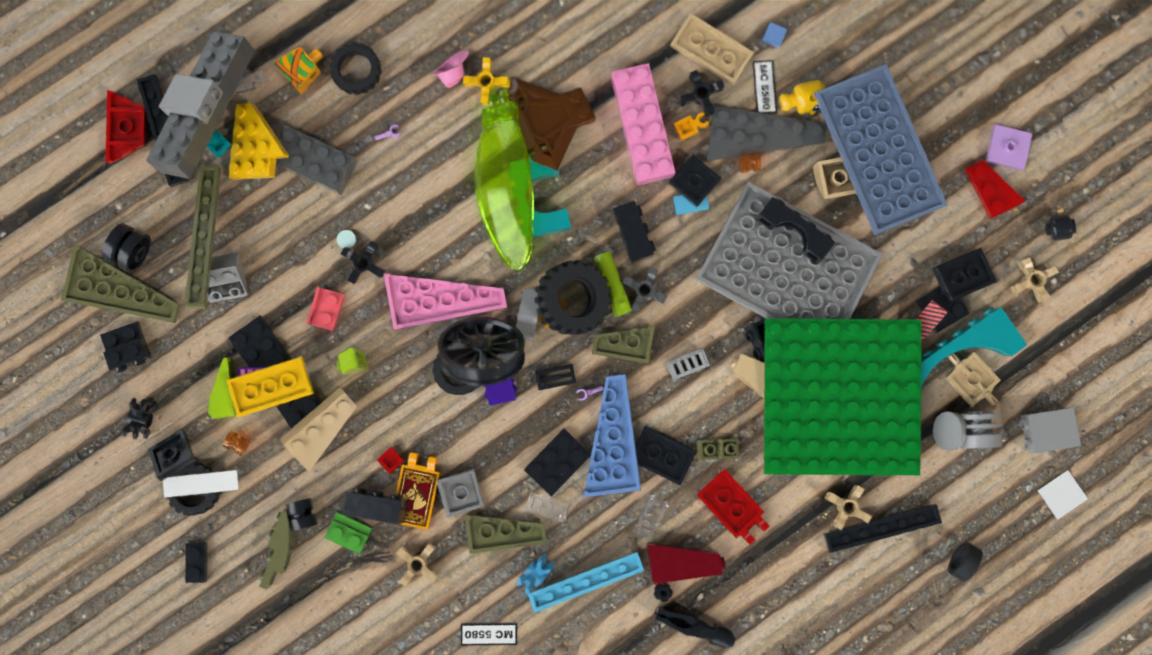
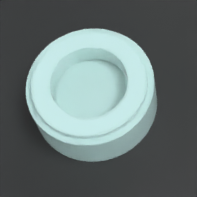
(346, 239)

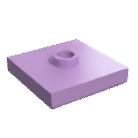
(1008, 147)

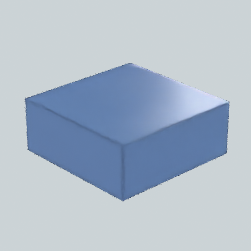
(774, 35)

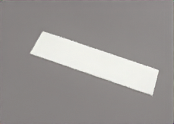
(200, 483)

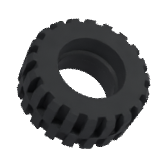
(597, 297)

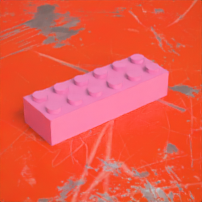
(642, 124)

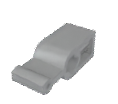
(528, 314)

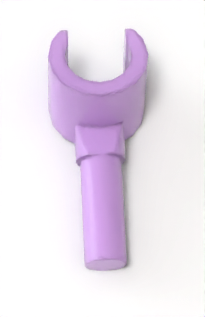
(389, 133)
(589, 392)

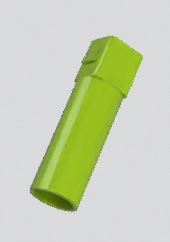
(620, 302)

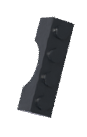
(815, 243)

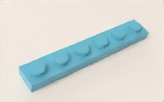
(585, 582)

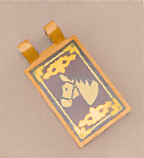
(420, 487)

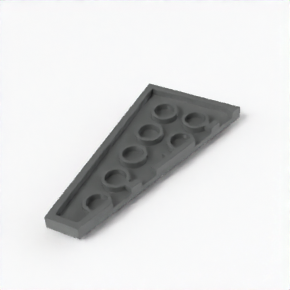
(748, 132)

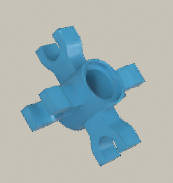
(535, 573)

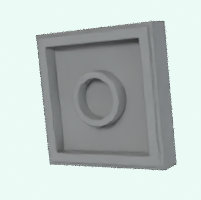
(460, 493)

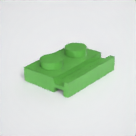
(348, 532)

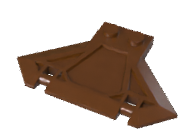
(549, 119)

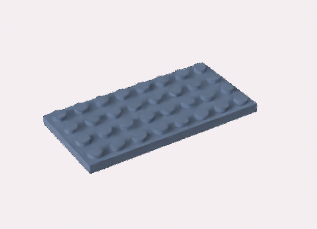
(880, 149)

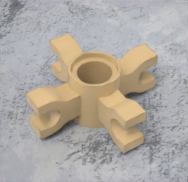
(1041, 276)
(842, 516)
(409, 558)

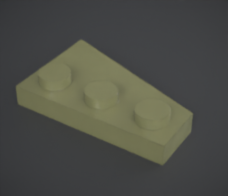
(625, 345)

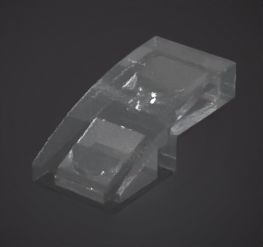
(547, 507)

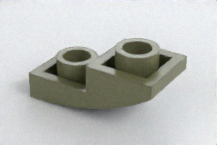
(717, 449)

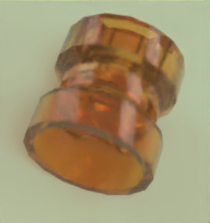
(747, 163)
(236, 442)

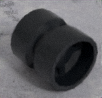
(301, 514)

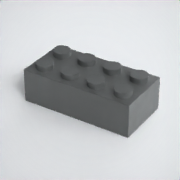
(315, 160)

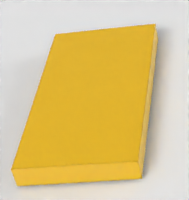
(270, 386)

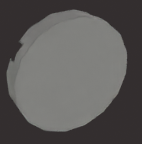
(949, 431)

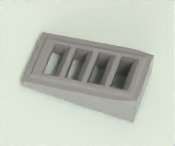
(702, 356)

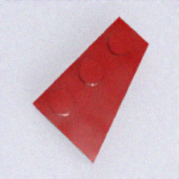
(992, 190)

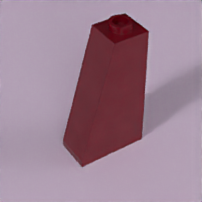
(681, 563)

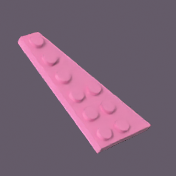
(430, 301)

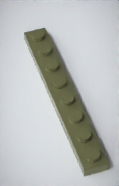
(202, 238)

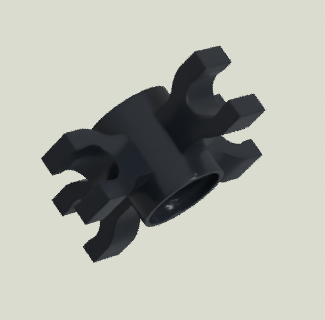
(708, 89)
(355, 257)
(139, 418)

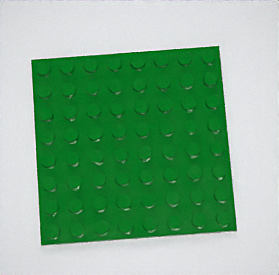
(842, 397)

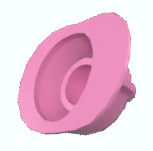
(452, 70)

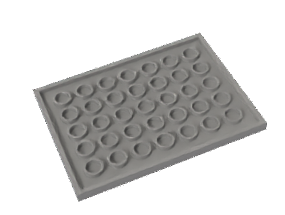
(773, 276)

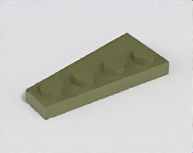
(499, 533)

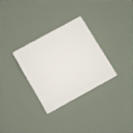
(1062, 494)

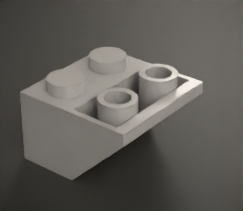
(226, 278)

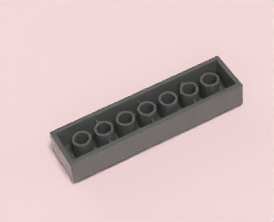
(186, 137)

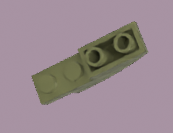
(280, 540)

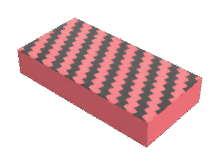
(930, 318)

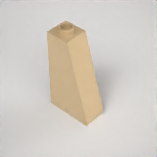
(750, 372)

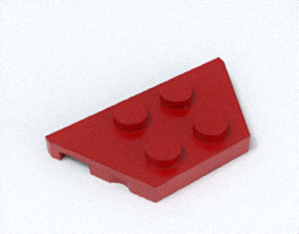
(124, 127)

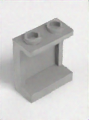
(191, 97)
(1050, 430)

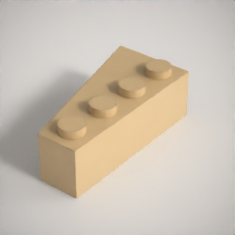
(317, 430)

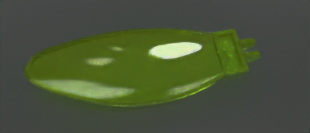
(505, 182)

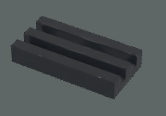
(571, 374)

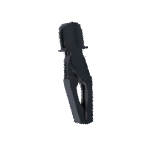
(716, 635)

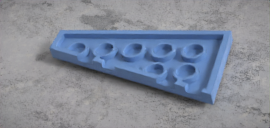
(614, 449)

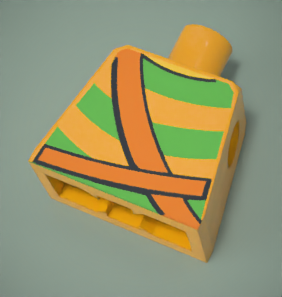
(300, 67)

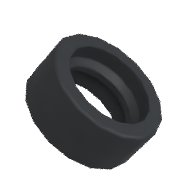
(965, 561)

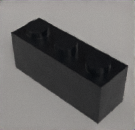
(633, 232)
(375, 506)

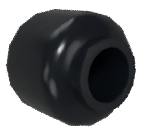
(1060, 227)

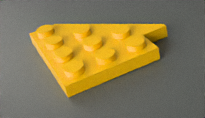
(253, 145)

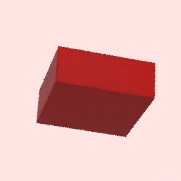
(390, 460)

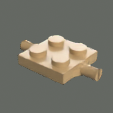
(972, 379)

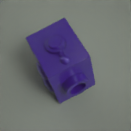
(501, 392)

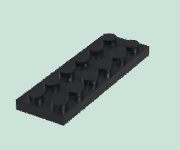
(261, 349)

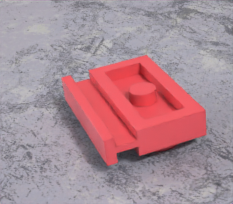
(325, 309)

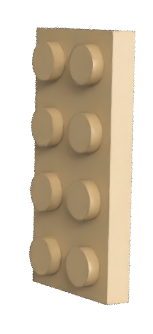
(711, 49)

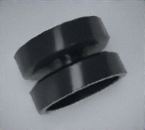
(126, 247)

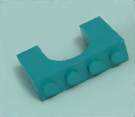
(551, 222)

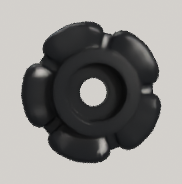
(663, 597)

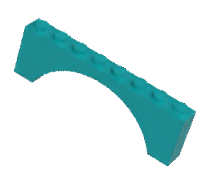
(991, 332)

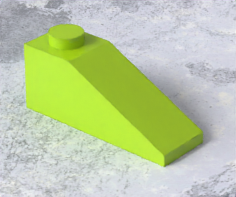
(352, 361)
(220, 400)

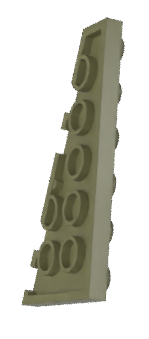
(103, 286)

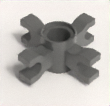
(630, 283)

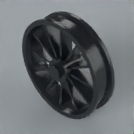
(481, 351)

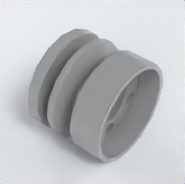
(980, 430)

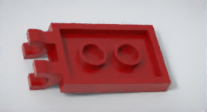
(732, 506)

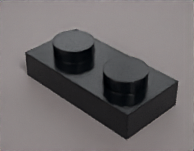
(196, 562)

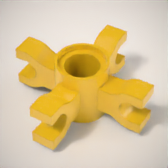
(471, 81)

